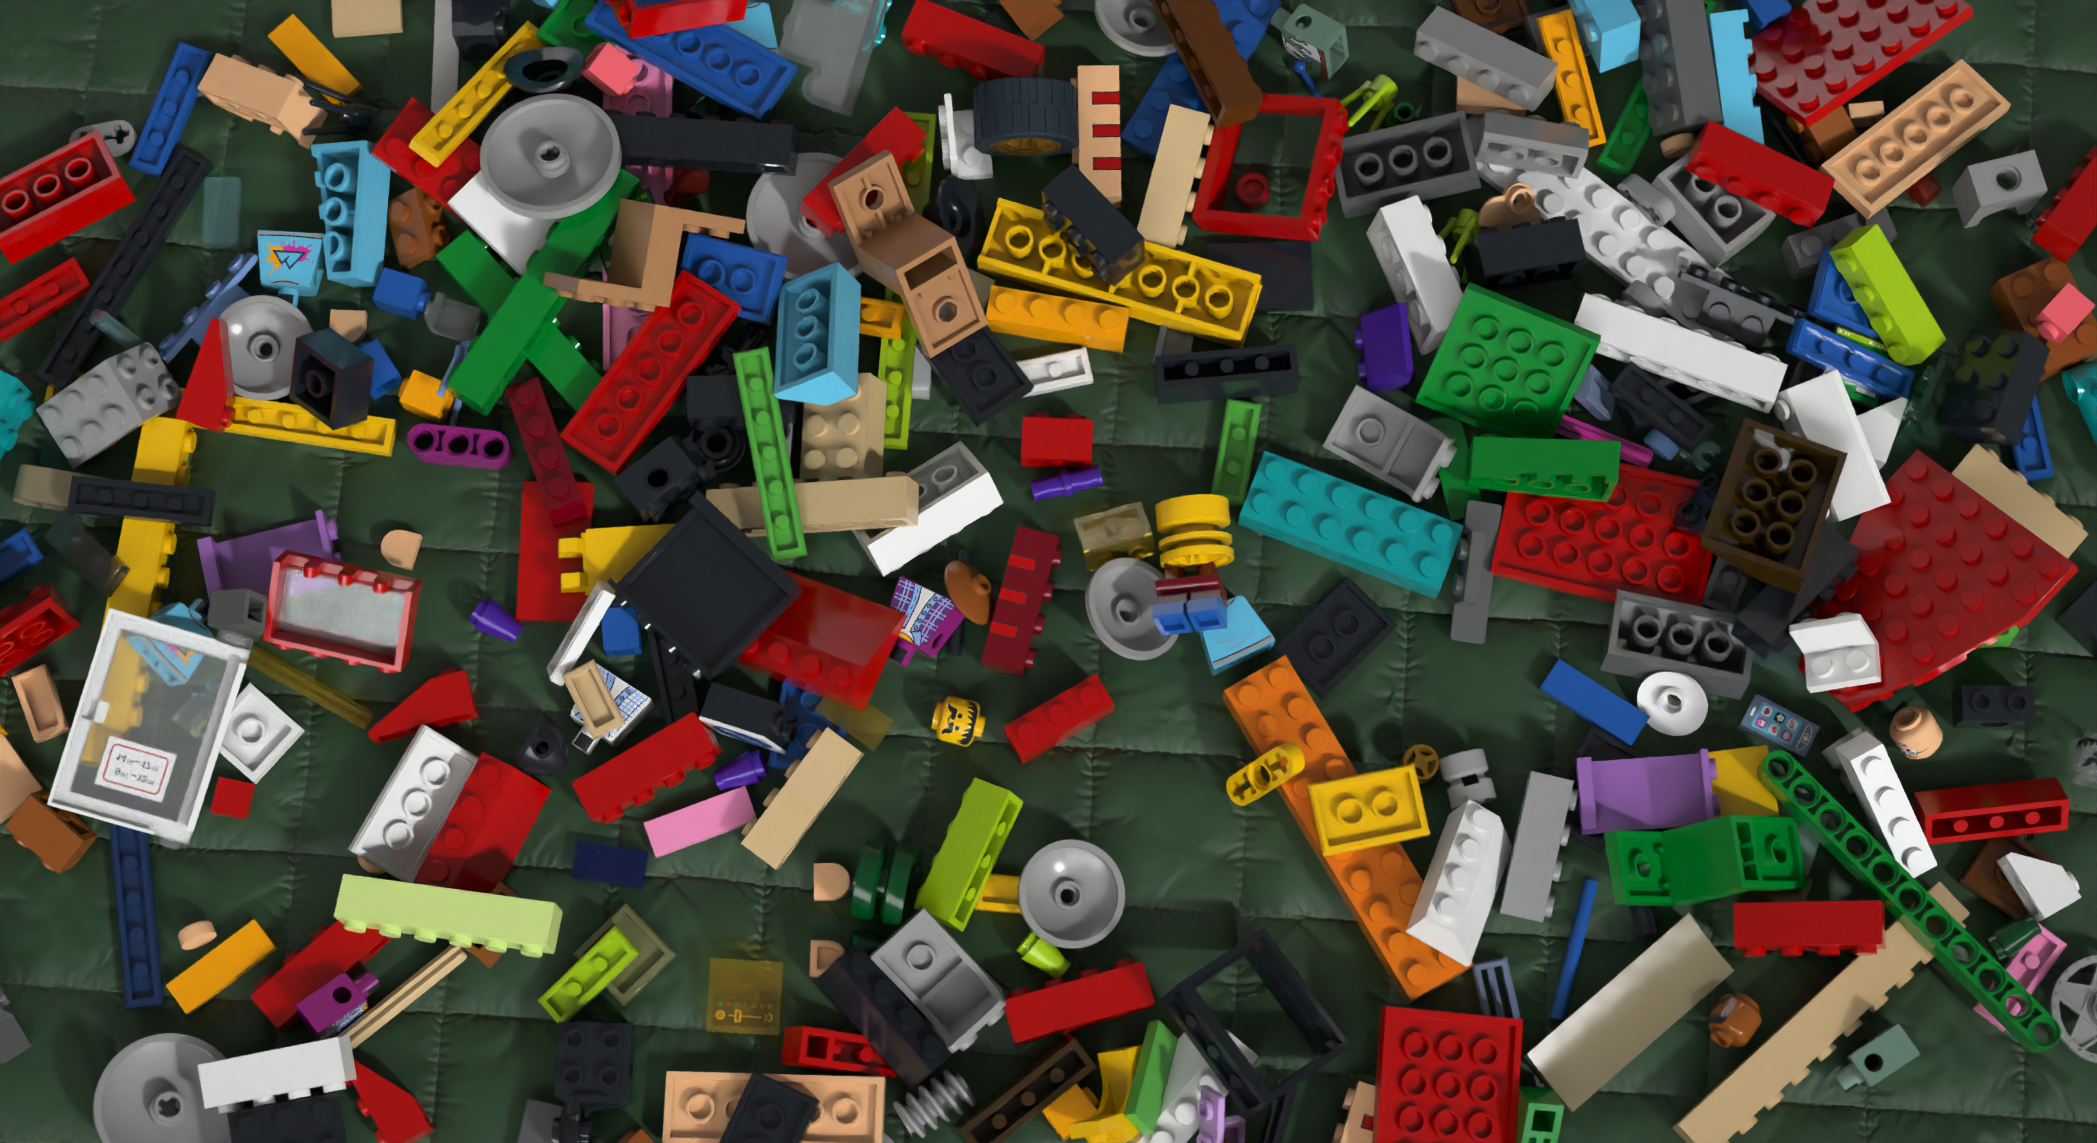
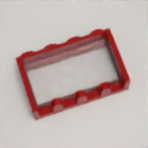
(341, 611)

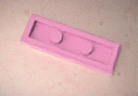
(700, 821)
(2028, 969)

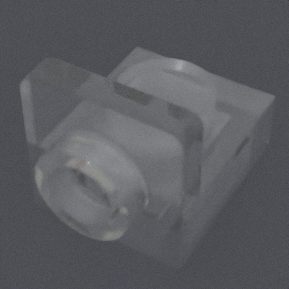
(452, 318)

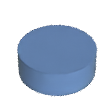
(1661, 444)

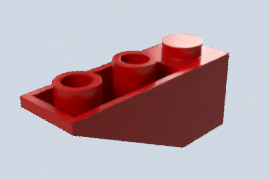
(394, 1110)

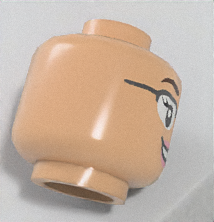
(1915, 732)

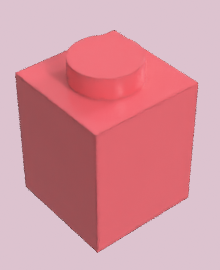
(610, 70)
(2063, 314)

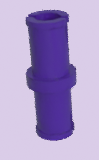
(1066, 483)

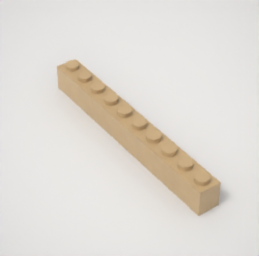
(1812, 1031)

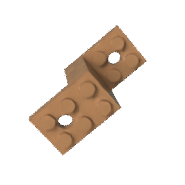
(908, 253)
(643, 256)

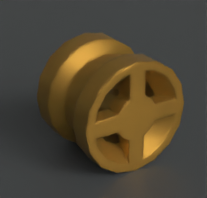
(1424, 759)

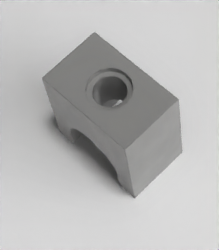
(1980, 195)

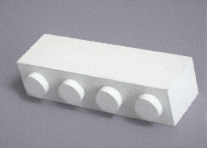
(1885, 803)
(276, 1073)

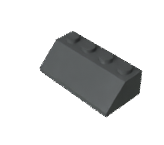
(1664, 634)

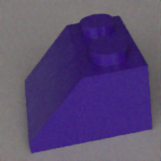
(1384, 349)

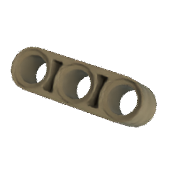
(45, 488)

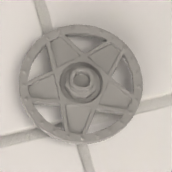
(2083, 1002)

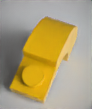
(1109, 1122)

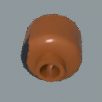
(1734, 1020)

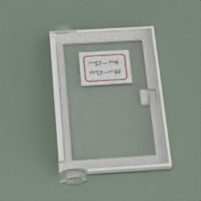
(150, 725)

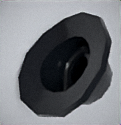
(544, 70)
(958, 212)

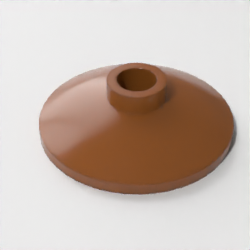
(970, 592)

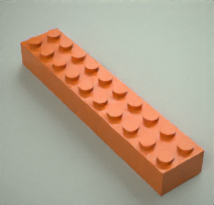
(1375, 881)

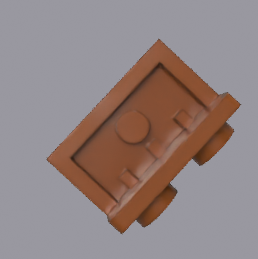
(416, 227)

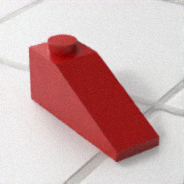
(210, 389)
(435, 704)
(832, 1052)

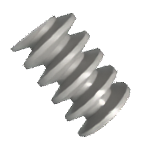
(934, 1103)

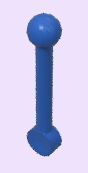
(1299, 67)

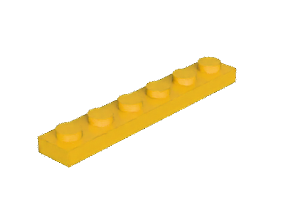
(472, 101)

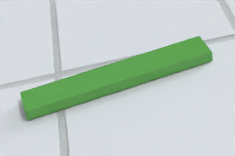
(770, 454)

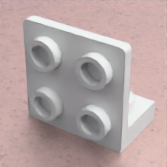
(958, 144)
(1837, 652)

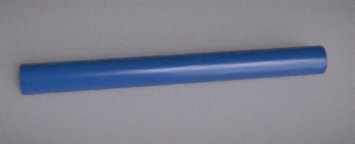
(1574, 950)

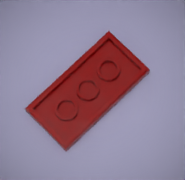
(539, 565)

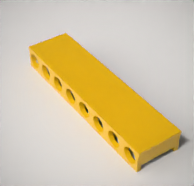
(1163, 290)

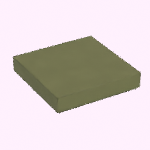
(645, 966)

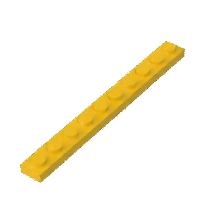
(297, 425)

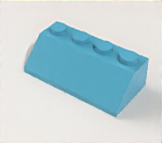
(818, 337)

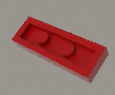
(42, 298)

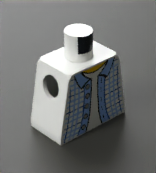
(631, 704)

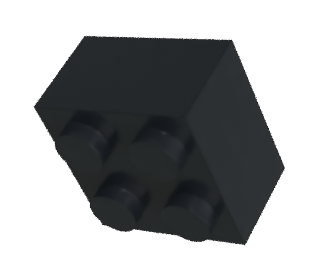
(331, 378)

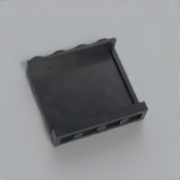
(706, 590)

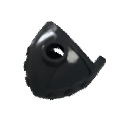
(544, 750)

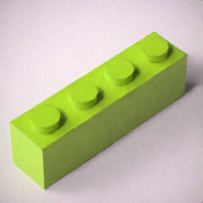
(1887, 295)
(968, 853)

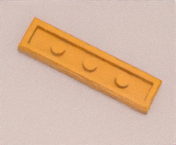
(1572, 76)

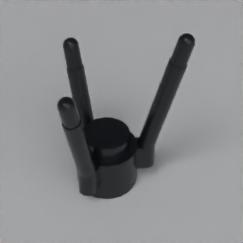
(351, 113)

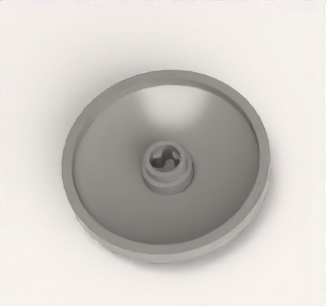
(550, 156)
(780, 228)
(156, 1094)

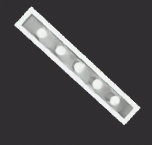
(1682, 353)

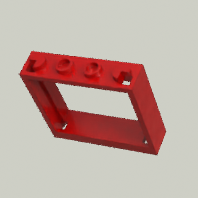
(674, 15)
(1320, 186)

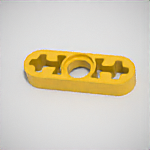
(1277, 774)

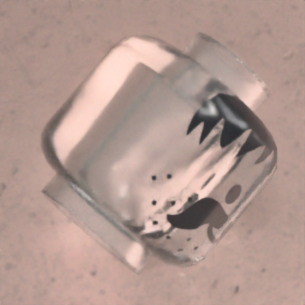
(2082, 760)

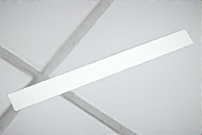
(444, 57)

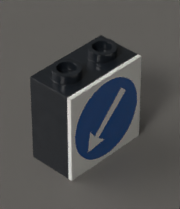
(749, 718)

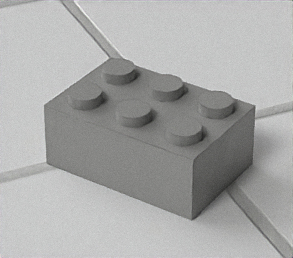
(1711, 215)

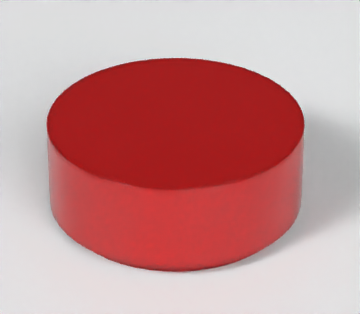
(1253, 191)

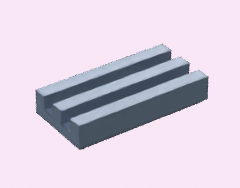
(1508, 984)

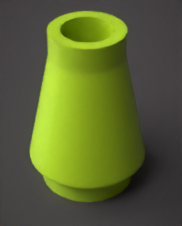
(1043, 955)

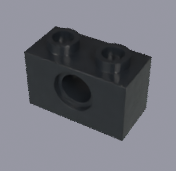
(1993, 707)

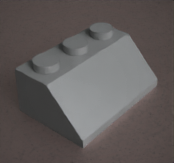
(1532, 144)

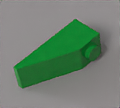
(1538, 1115)

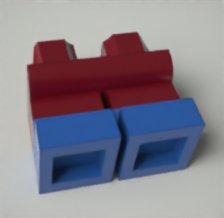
(1190, 601)

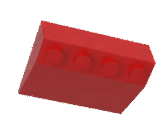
(33, 626)
(827, 644)

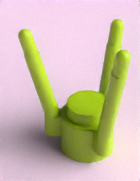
(1376, 96)
(1464, 231)

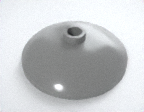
(1134, 26)
(252, 324)
(1126, 589)
(1094, 888)

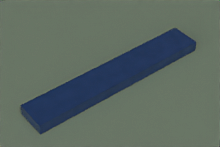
(137, 917)

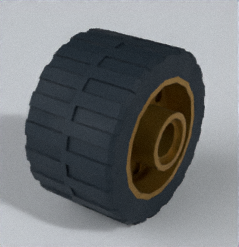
(1025, 117)

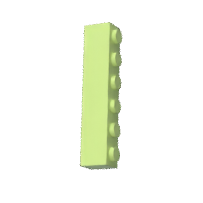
(448, 914)

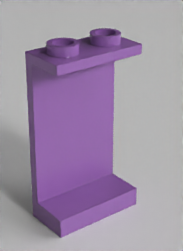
(250, 558)
(1646, 792)

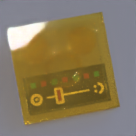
(745, 996)

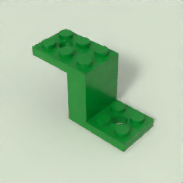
(1705, 860)

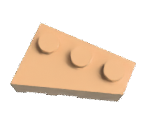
(262, 96)

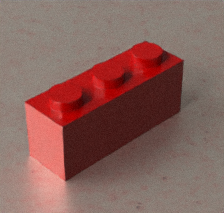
(1058, 719)

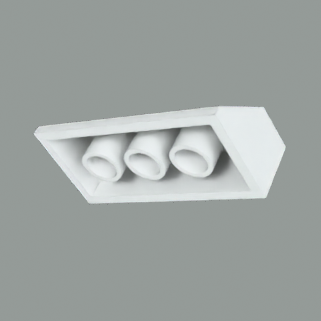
(1416, 269)
(1825, 415)
(951, 495)
(1461, 882)
(1178, 1112)

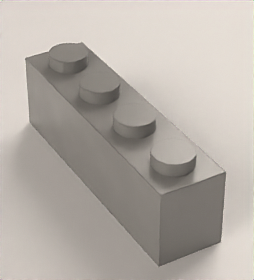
(1485, 58)
(1536, 847)

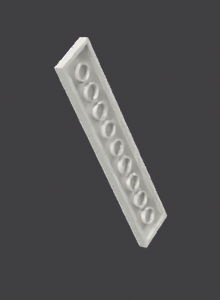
(1613, 234)

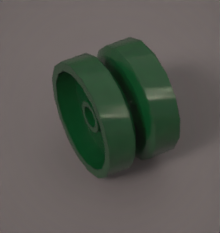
(880, 882)

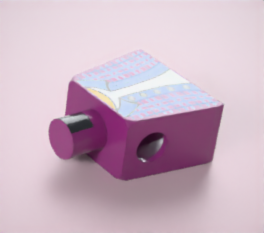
(928, 621)
(327, 1017)

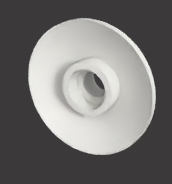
(1667, 714)

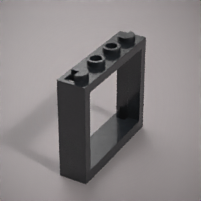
(1220, 1049)

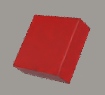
(233, 798)

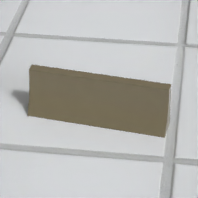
(1628, 1013)

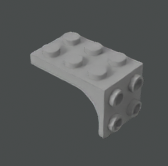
(109, 403)
(1391, 443)
(940, 979)

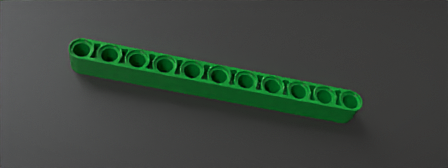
(1925, 905)

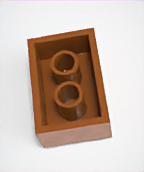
(2026, 294)

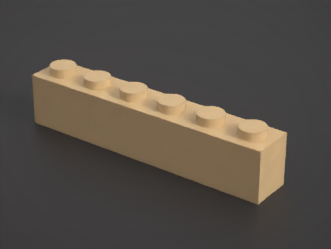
(829, 503)

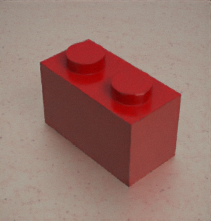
(1056, 441)

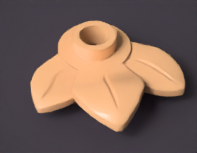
(1503, 214)

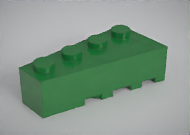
(1545, 466)

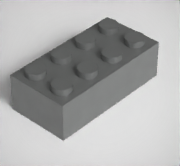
(1677, 66)
(1405, 161)

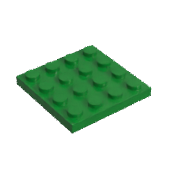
(1506, 366)

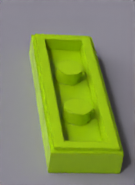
(589, 975)

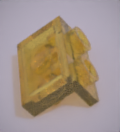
(1114, 535)

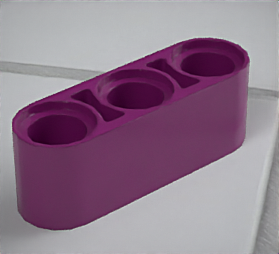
(446, 436)

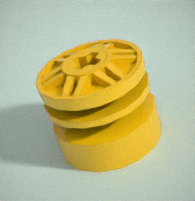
(1193, 531)

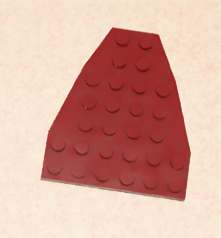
(1939, 578)

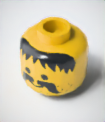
(958, 721)

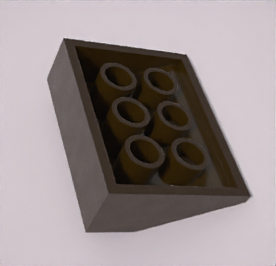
(1773, 504)

